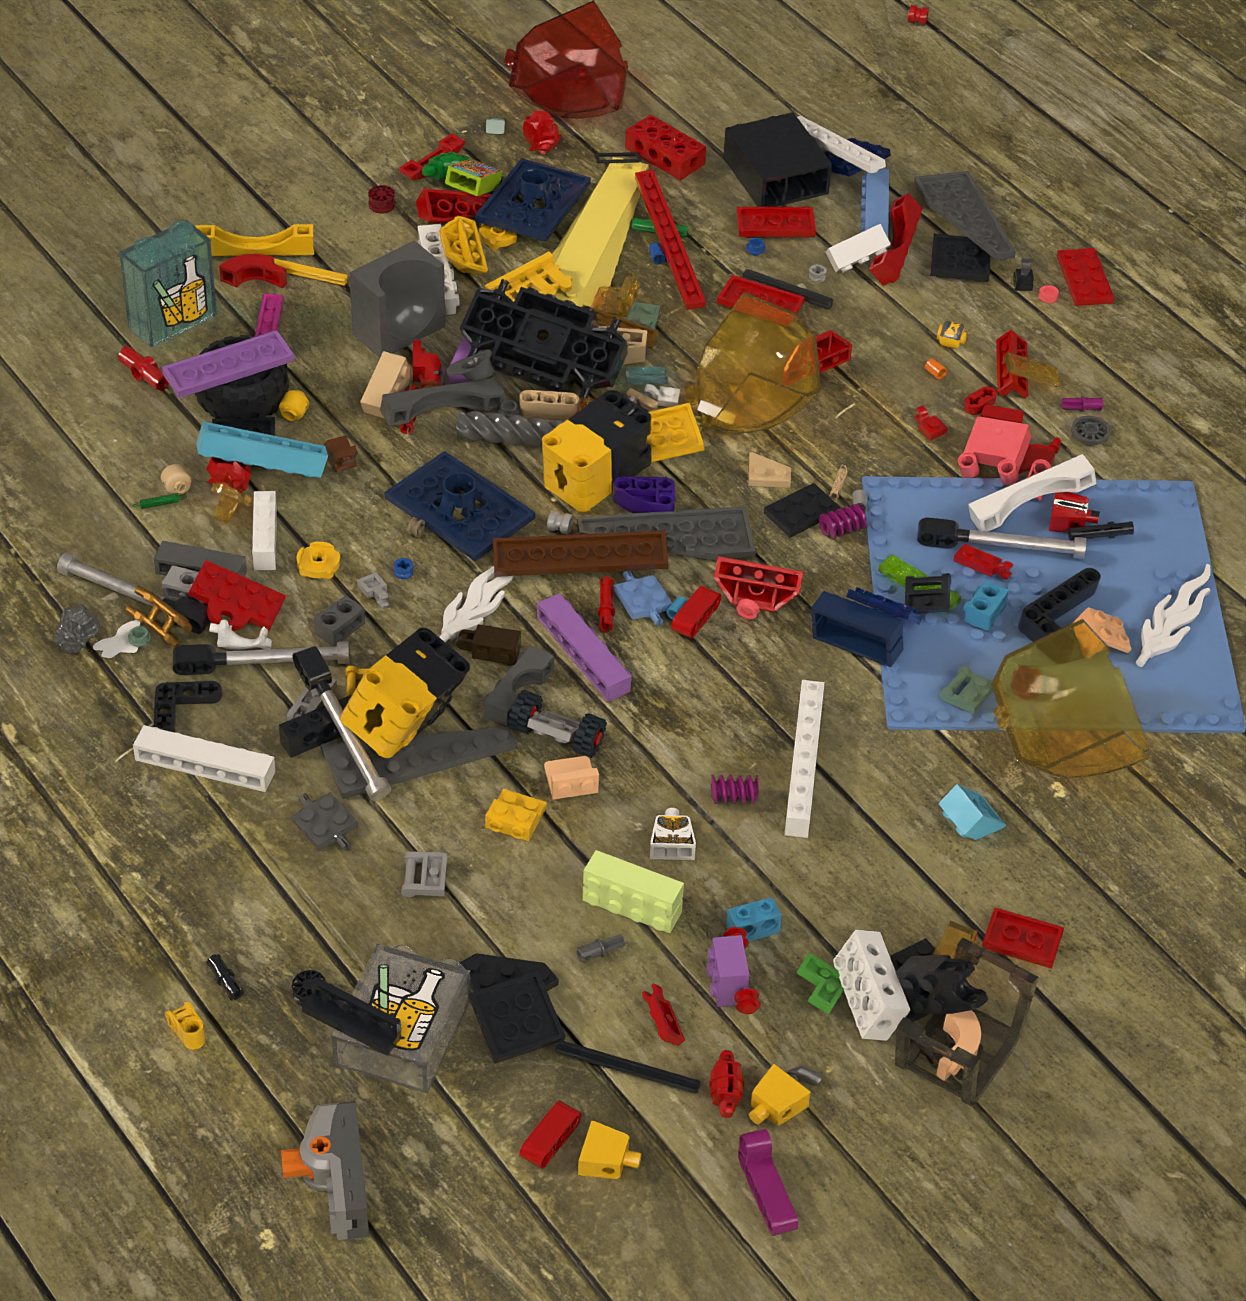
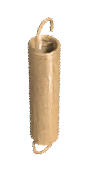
(838, 483)

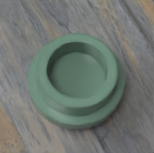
(139, 636)

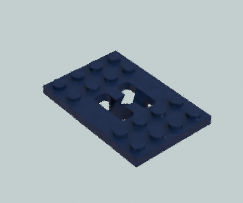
(534, 181)
(436, 484)

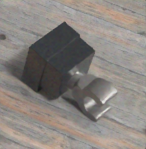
(1023, 277)

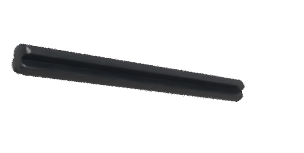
(627, 1066)

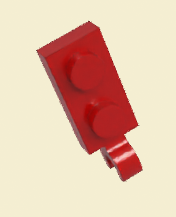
(982, 561)
(664, 1016)

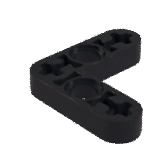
(176, 697)

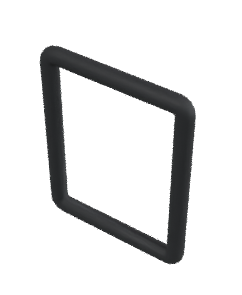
(597, 155)

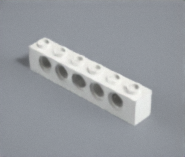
(430, 240)

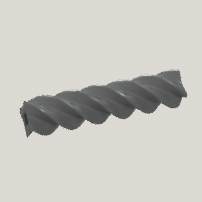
(498, 428)

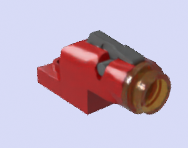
(427, 367)

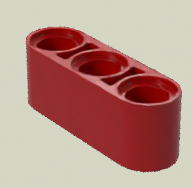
(696, 612)
(550, 1134)

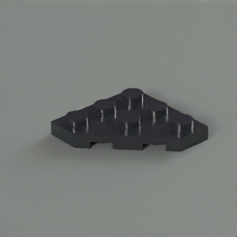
(492, 970)

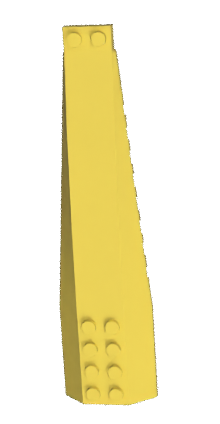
(597, 234)

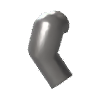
(804, 1073)

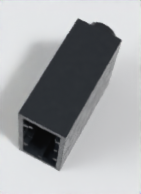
(777, 160)

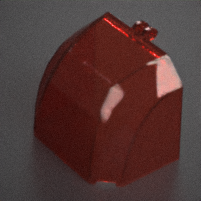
(570, 65)

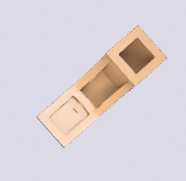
(966, 1033)

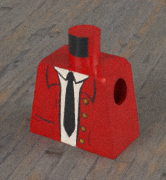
(1071, 511)

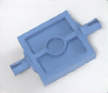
(643, 597)

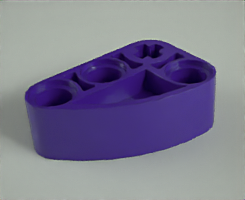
(644, 494)

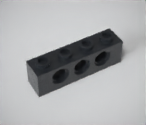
(309, 730)

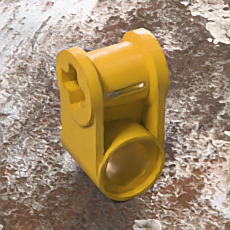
(187, 1026)

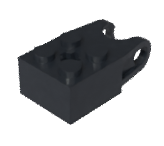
(939, 985)

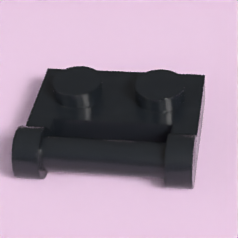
(930, 599)

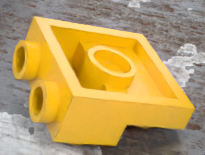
(515, 814)

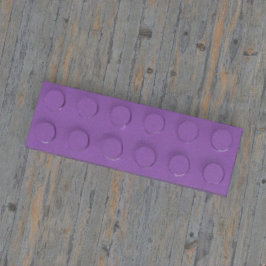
(227, 364)

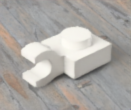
(665, 396)

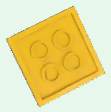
(674, 433)

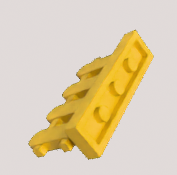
(533, 275)

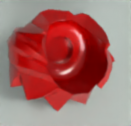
(541, 132)
(231, 473)

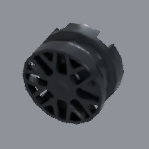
(303, 985)

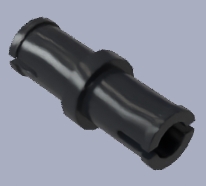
(224, 977)

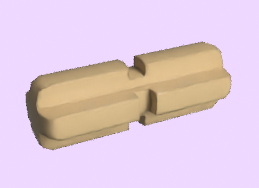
(644, 401)

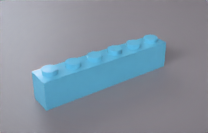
(261, 450)

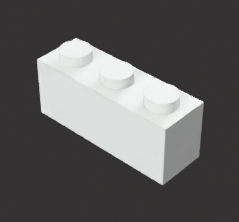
(858, 249)

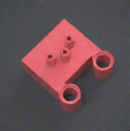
(998, 445)

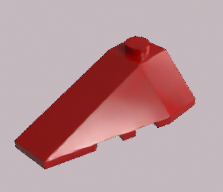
(445, 205)

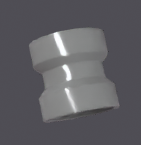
(560, 522)

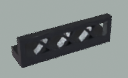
(352, 1017)

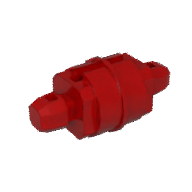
(726, 1083)

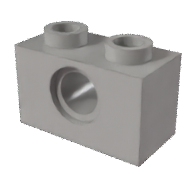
(178, 583)

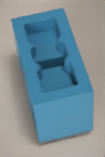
(986, 605)
(757, 918)

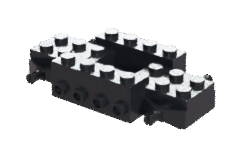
(571, 349)

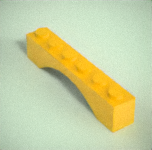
(292, 241)

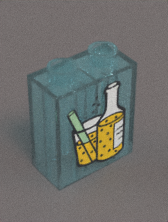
(168, 282)

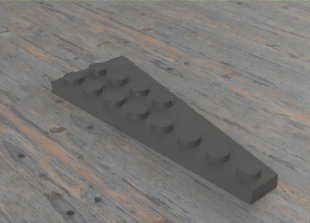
(419, 758)

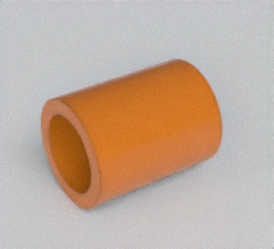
(935, 368)

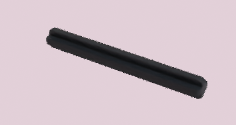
(810, 296)

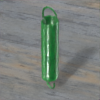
(158, 501)

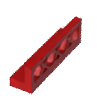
(1006, 381)

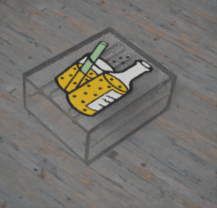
(428, 1001)

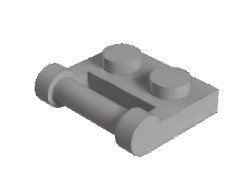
(432, 877)

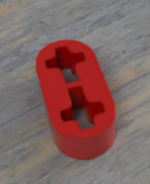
(975, 402)

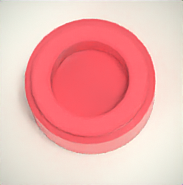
(1048, 294)
(747, 609)

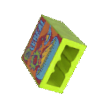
(473, 177)

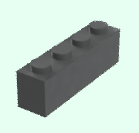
(194, 557)

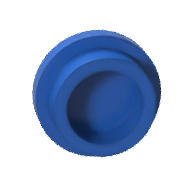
(755, 246)

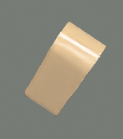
(548, 404)

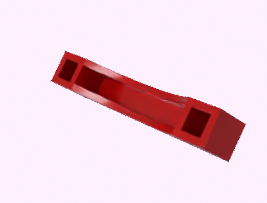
(905, 216)

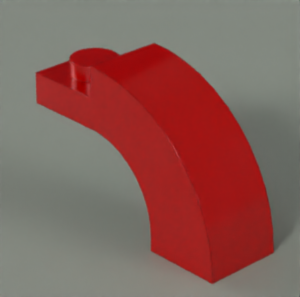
(252, 267)

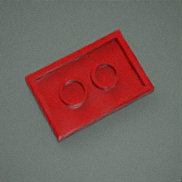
(1023, 937)

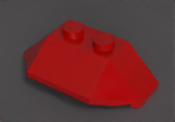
(832, 350)
(764, 584)

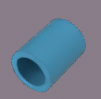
(676, 606)

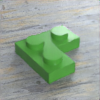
(826, 980)

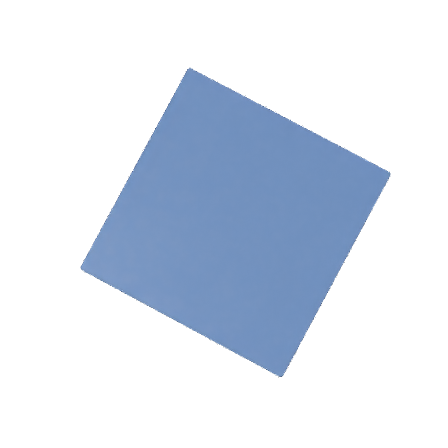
(1173, 692)

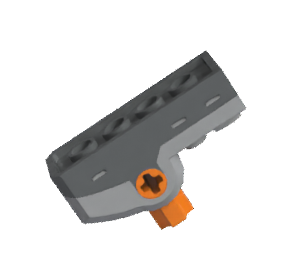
(333, 1163)

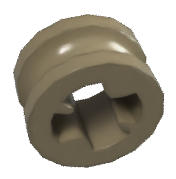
(416, 527)

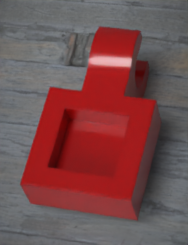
(930, 426)

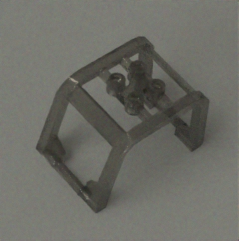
(974, 1082)

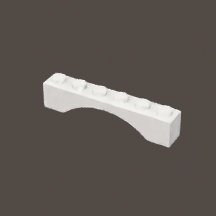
(1066, 477)

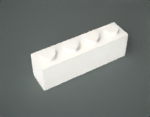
(264, 530)

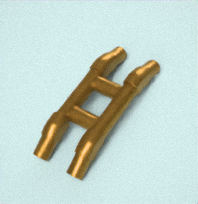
(149, 619)

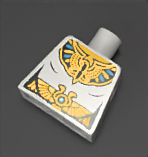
(672, 837)

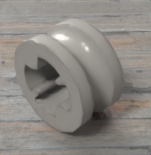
(817, 273)

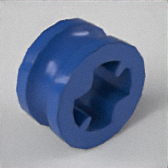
(403, 573)

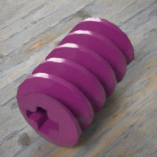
(843, 520)
(734, 789)

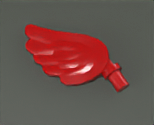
(1039, 451)

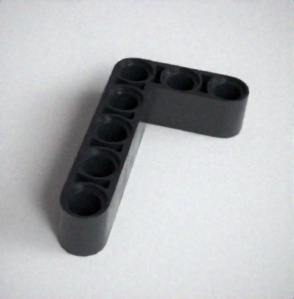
(1039, 616)

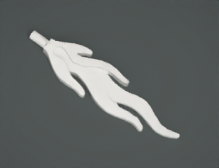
(476, 605)
(1164, 622)

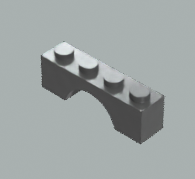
(531, 668)

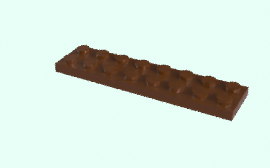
(580, 553)

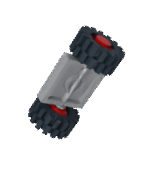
(527, 716)

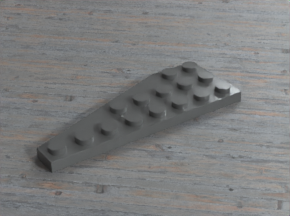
(688, 532)

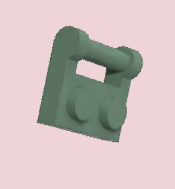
(972, 695)

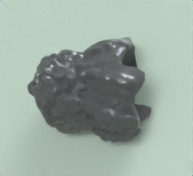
(75, 629)

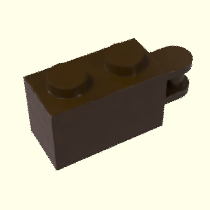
(491, 644)

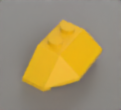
(463, 245)

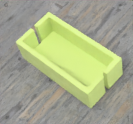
(632, 891)

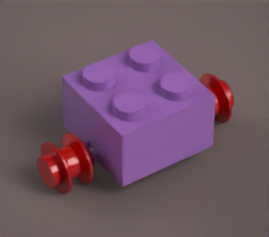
(730, 972)

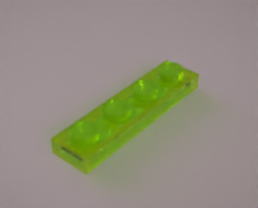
(898, 570)

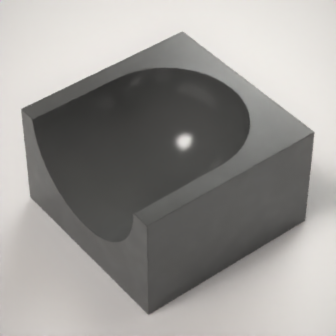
(397, 299)

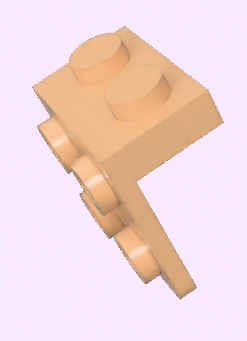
(1108, 628)
(571, 777)

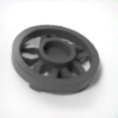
(1090, 430)

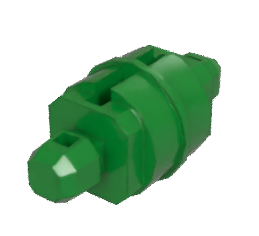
(439, 164)

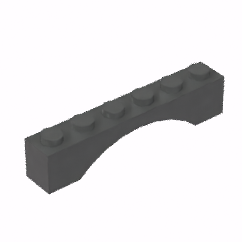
(405, 405)

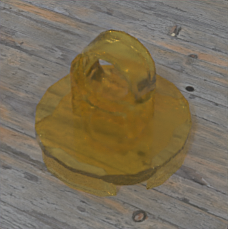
(228, 501)

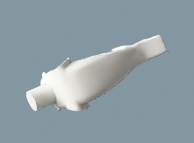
(229, 640)

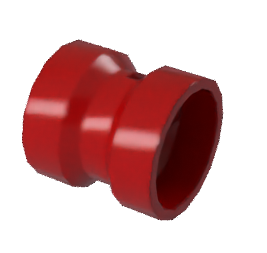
(918, 14)

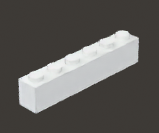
(204, 758)

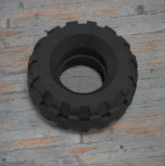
(248, 396)

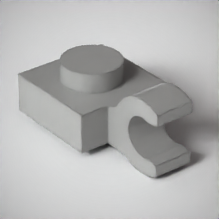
(374, 587)

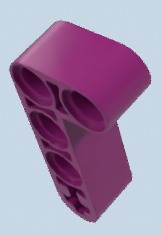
(765, 1182)

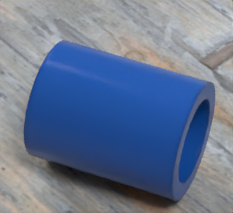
(656, 253)

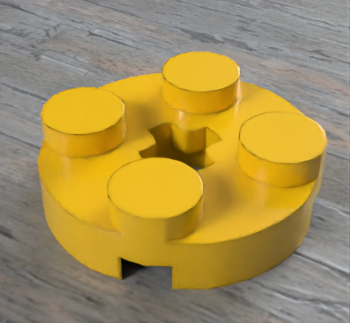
(496, 240)
(308, 563)

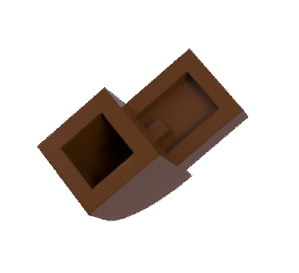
(340, 453)

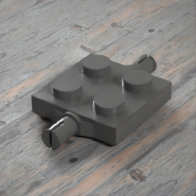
(324, 821)

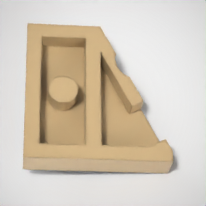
(768, 472)

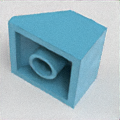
(970, 813)

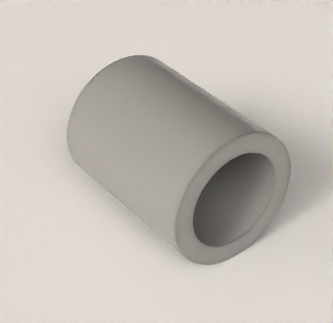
(860, 497)

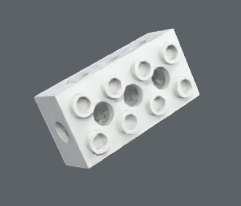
(871, 985)

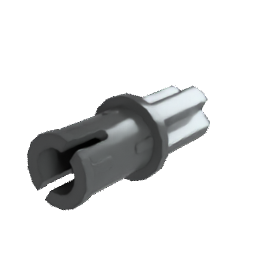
(600, 947)

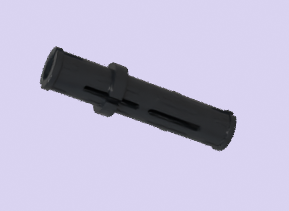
(1106, 530)

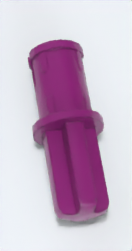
(1082, 403)

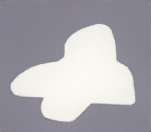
(119, 642)

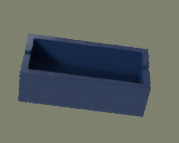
(857, 628)

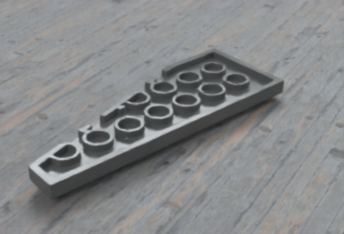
(963, 205)

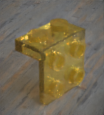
(615, 299)

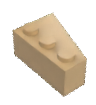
(636, 343)
(389, 376)

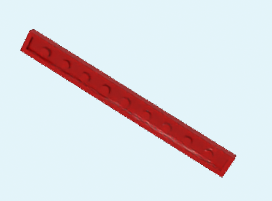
(670, 240)

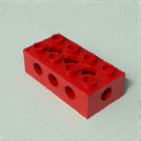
(665, 147)

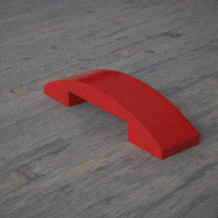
(448, 144)

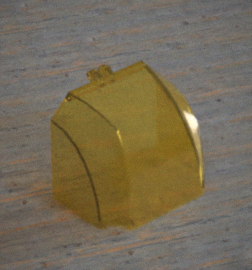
(756, 368)
(1068, 706)

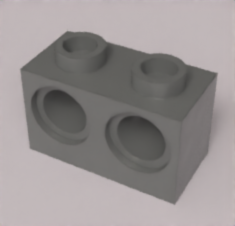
(339, 620)

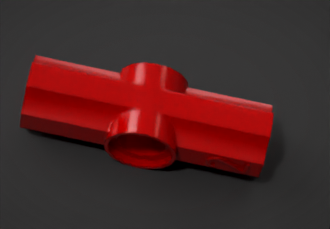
(143, 368)

